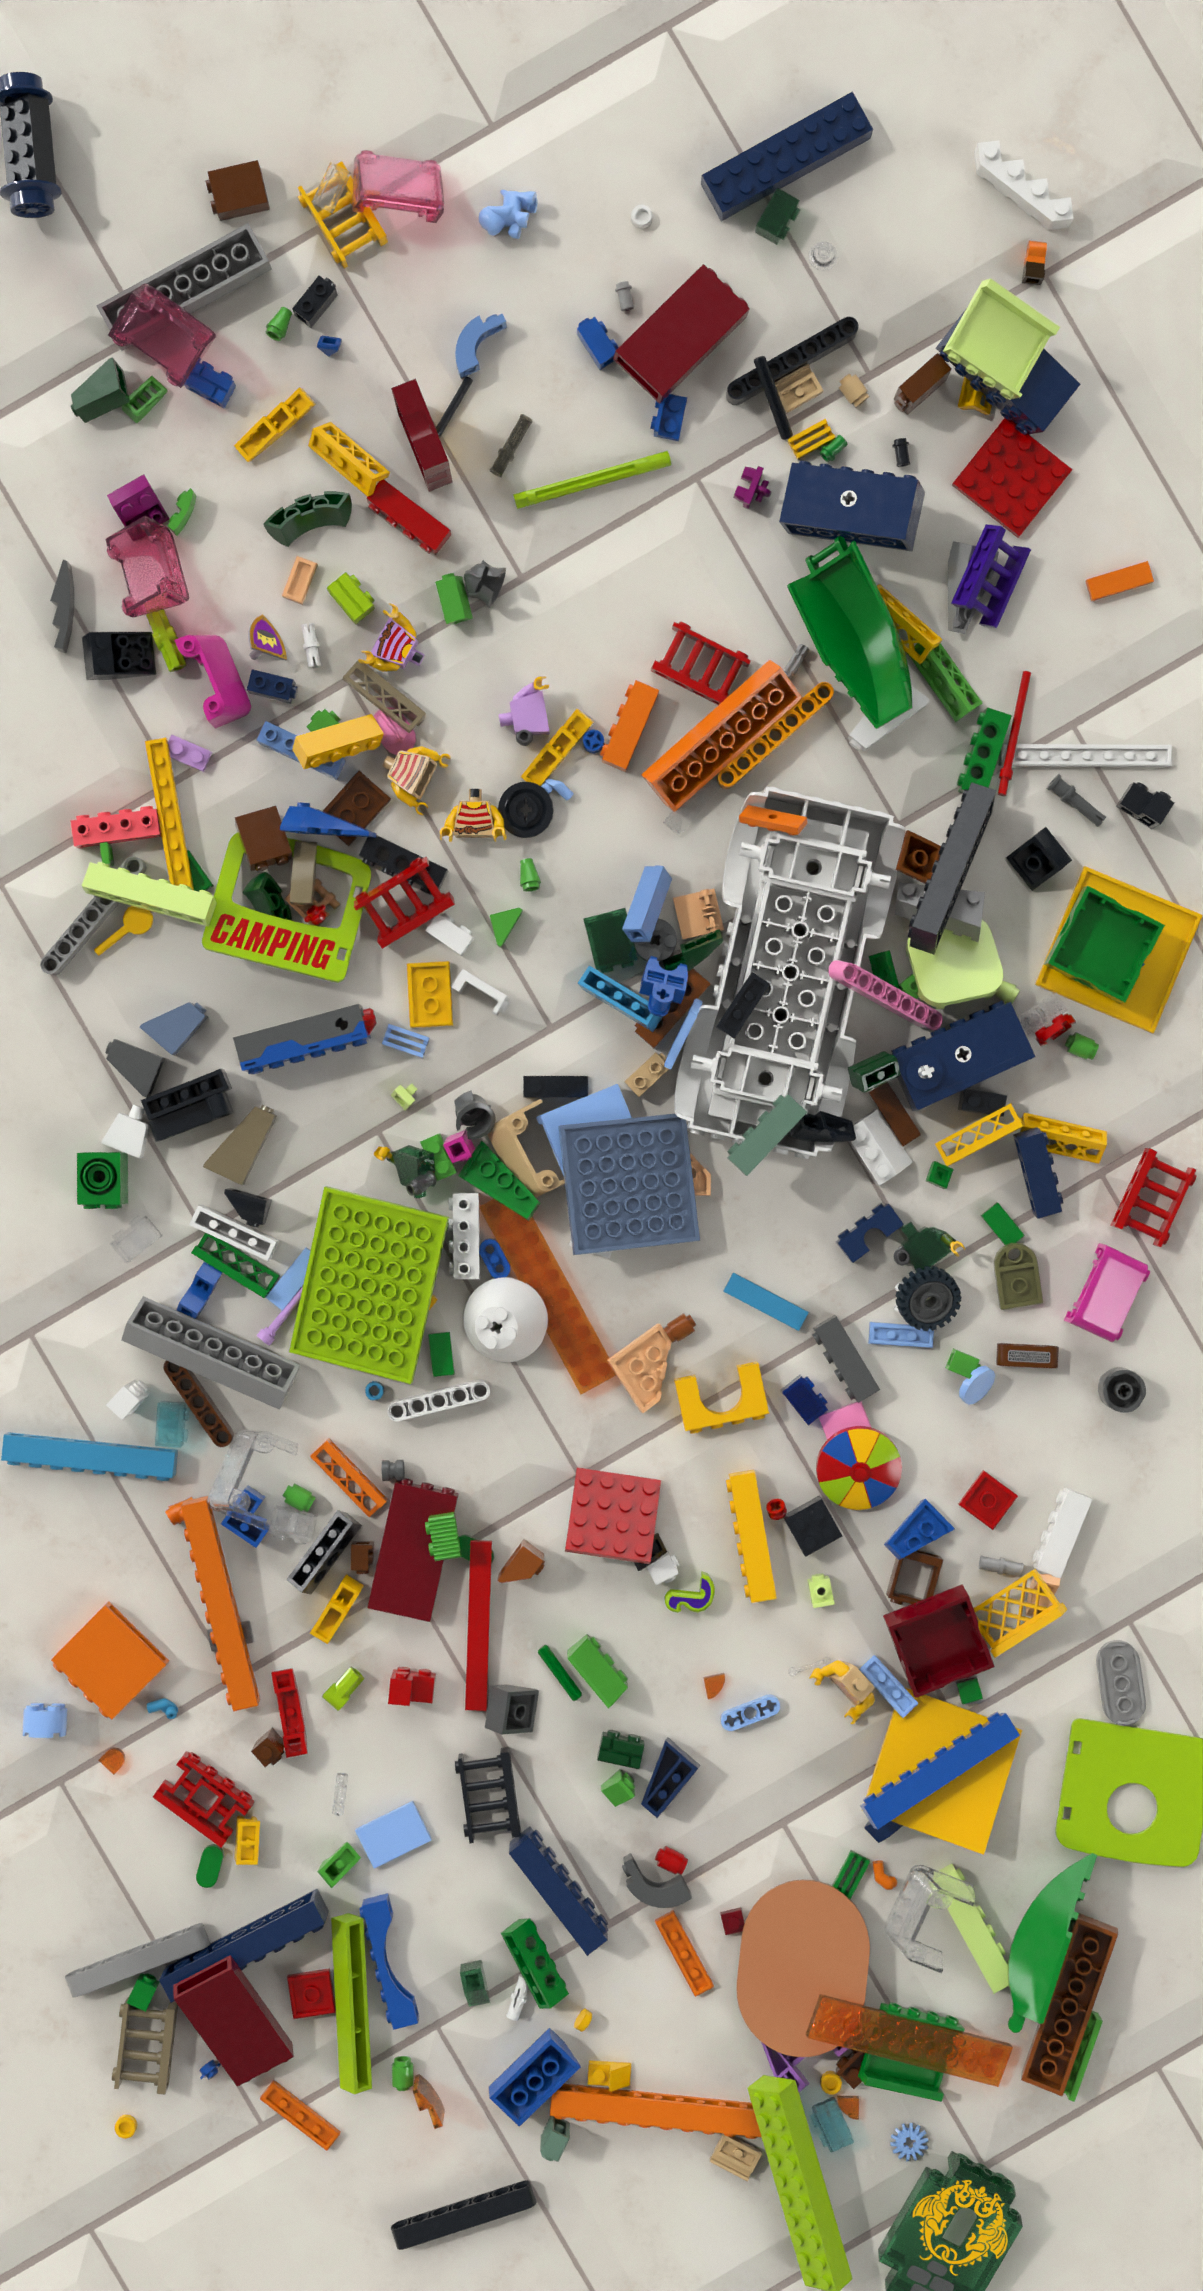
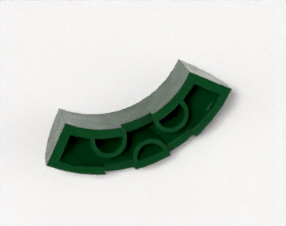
(307, 514)
(266, 896)

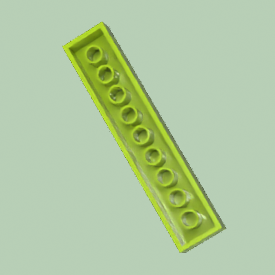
(800, 2183)

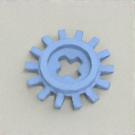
(913, 2134)

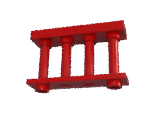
(683, 678)
(422, 913)
(1141, 1180)

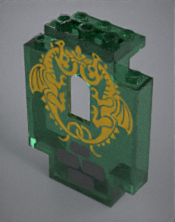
(915, 2242)

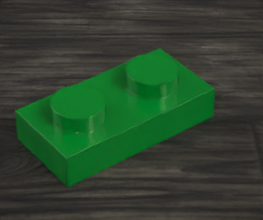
(883, 967)

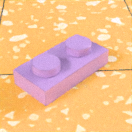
(188, 753)

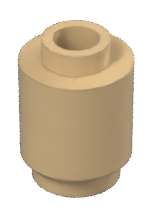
(853, 390)

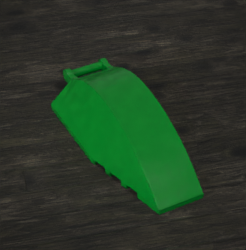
(854, 631)
(1043, 1944)

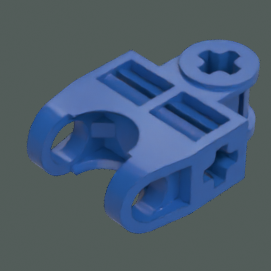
(663, 986)

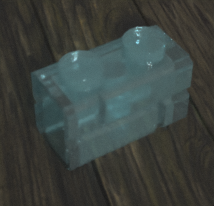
(832, 2124)

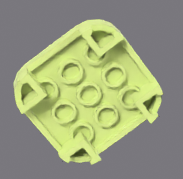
(958, 969)

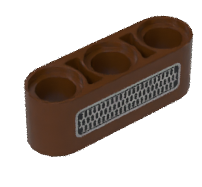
(1027, 1355)

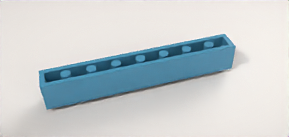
(90, 1455)

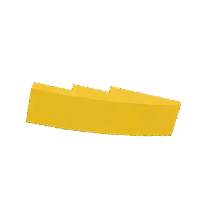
(274, 425)
(557, 748)

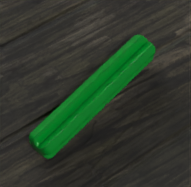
(560, 1673)

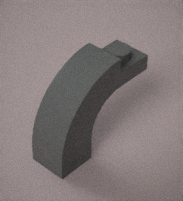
(655, 1894)

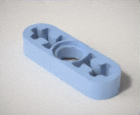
(747, 1721)

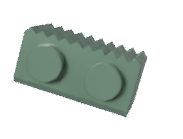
(554, 2138)

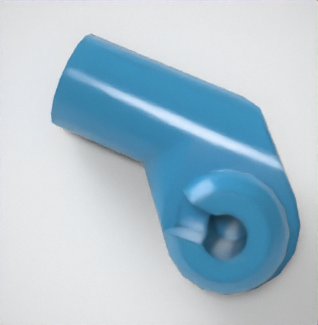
(165, 1706)

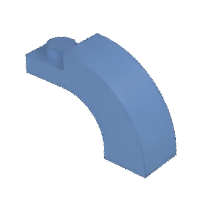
(470, 339)

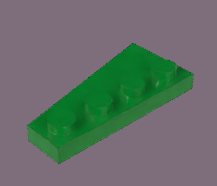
(493, 1178)

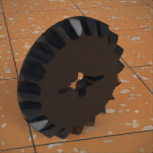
(515, 798)

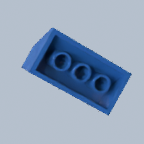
(533, 2077)

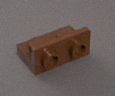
(849, 2068)

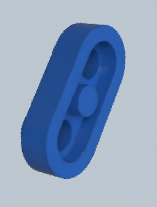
(493, 1259)

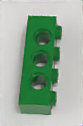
(999, 723)
(515, 1938)

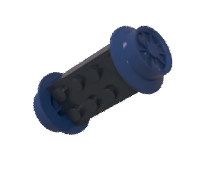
(27, 145)

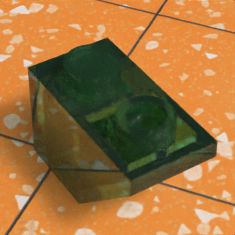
(474, 1983)

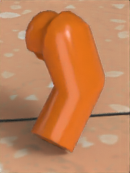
(881, 1878)

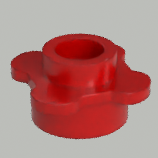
(316, 914)

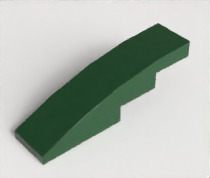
(695, 951)

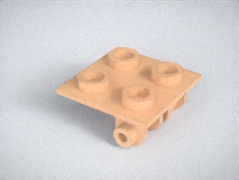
(698, 913)

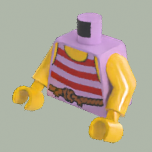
(395, 644)

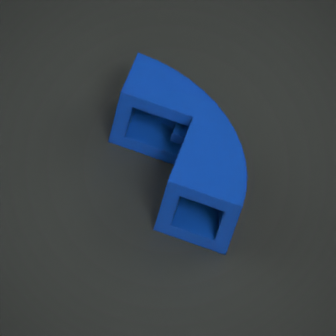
(199, 1291)

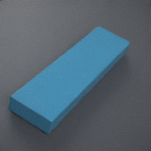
(765, 1301)

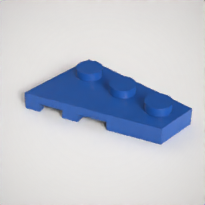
(917, 1530)

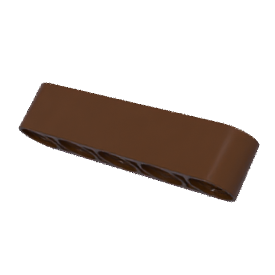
(200, 1412)

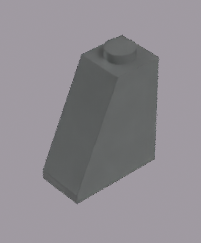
(135, 1065)

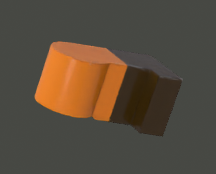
(1034, 263)

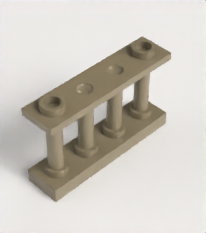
(162, 2058)

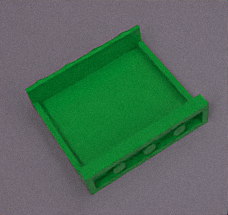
(903, 2077)

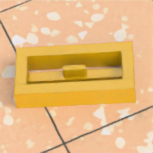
(827, 429)

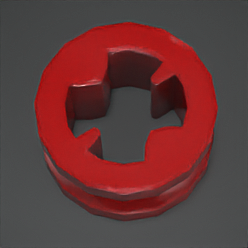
(775, 1504)

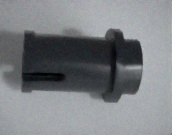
(901, 452)

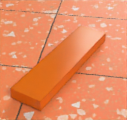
(684, 1953)
(300, 2115)

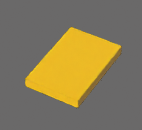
(429, 994)

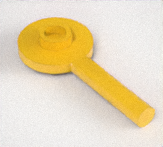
(135, 921)

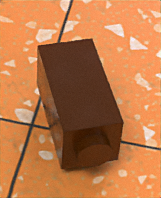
(269, 1748)

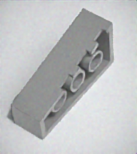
(965, 916)

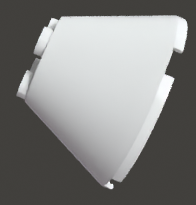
(505, 1319)

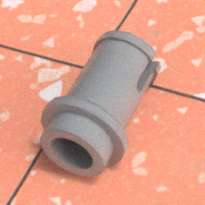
(625, 297)

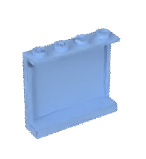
(597, 1107)

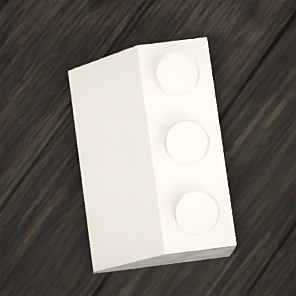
(879, 1148)

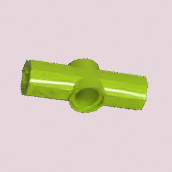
(165, 637)

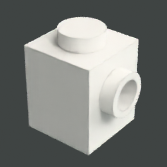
(664, 1568)

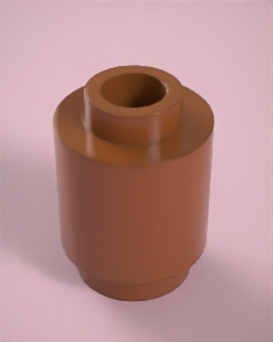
(680, 1327)

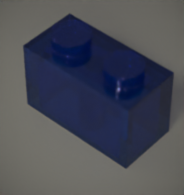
(804, 1399)

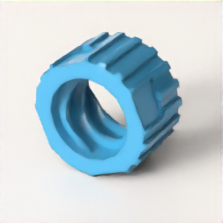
(381, 1390)

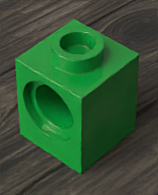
(143, 1991)

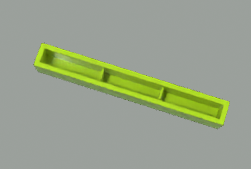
(351, 2003)

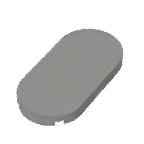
(1120, 1682)

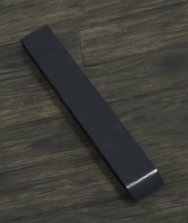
(799, 353)
(463, 2214)

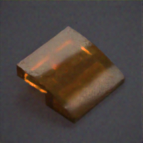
(427, 2098)

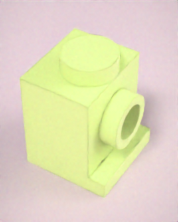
(814, 1584)

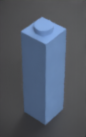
(647, 903)

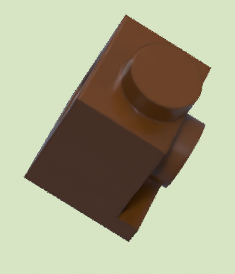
(361, 1556)

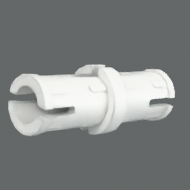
(311, 645)
(518, 1997)

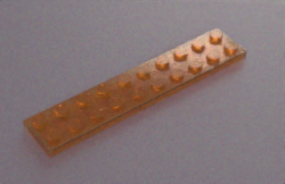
(538, 1267)
(908, 2040)

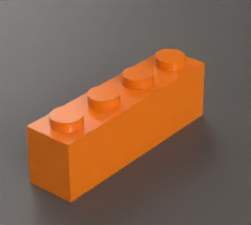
(630, 725)

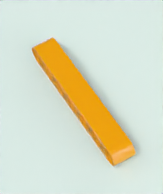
(785, 731)

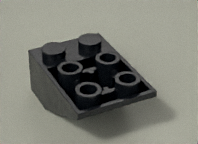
(118, 655)

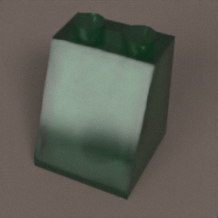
(609, 942)

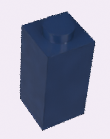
(272, 686)

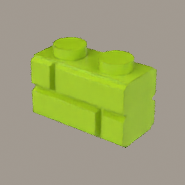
(351, 598)

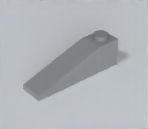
(958, 561)

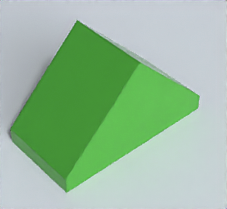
(504, 923)

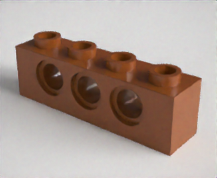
(698, 985)

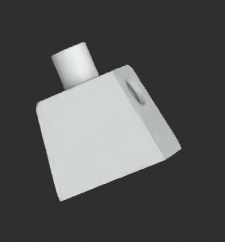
(128, 1133)

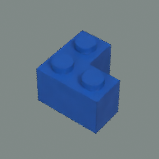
(248, 1532)

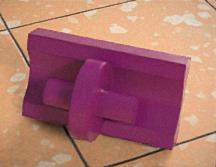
(746, 495)

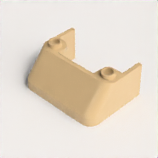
(514, 1157)

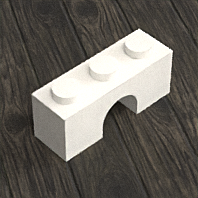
(128, 1399)

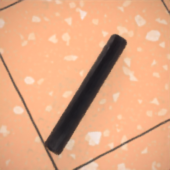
(773, 397)

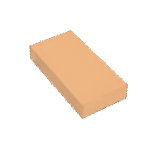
(299, 580)

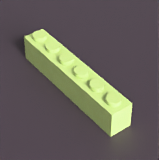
(149, 893)
(979, 1938)

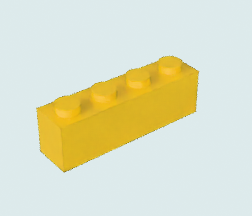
(337, 741)

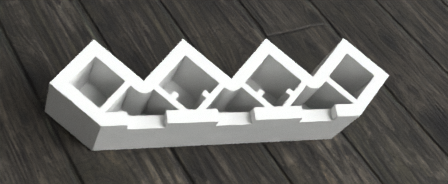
(1030, 195)

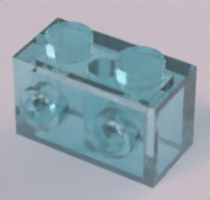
(171, 1424)

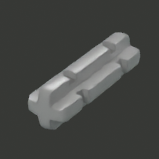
(796, 660)

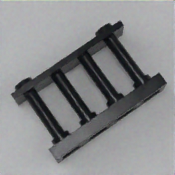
(505, 1782)

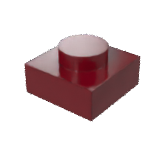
(732, 1921)

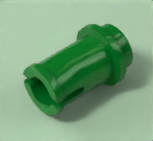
(828, 453)

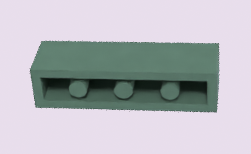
(766, 1134)

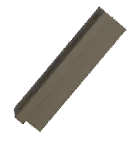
(386, 692)

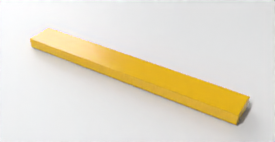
(168, 812)

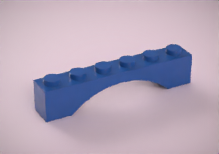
(401, 2003)

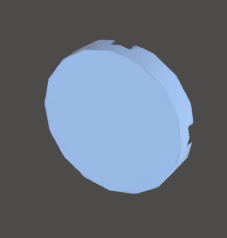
(977, 1386)

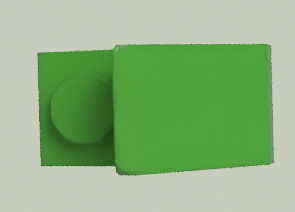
(338, 1864)

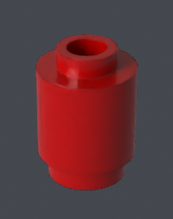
(671, 1860)

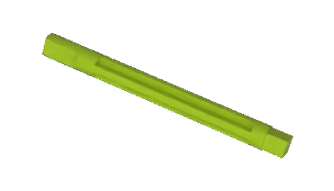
(592, 479)

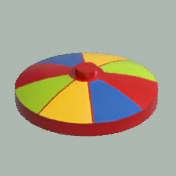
(858, 1467)

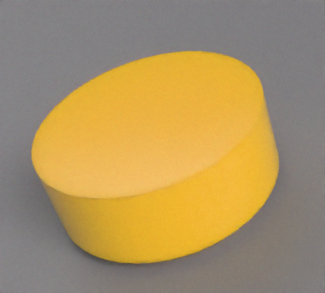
(583, 2020)
(830, 2082)
(125, 2126)

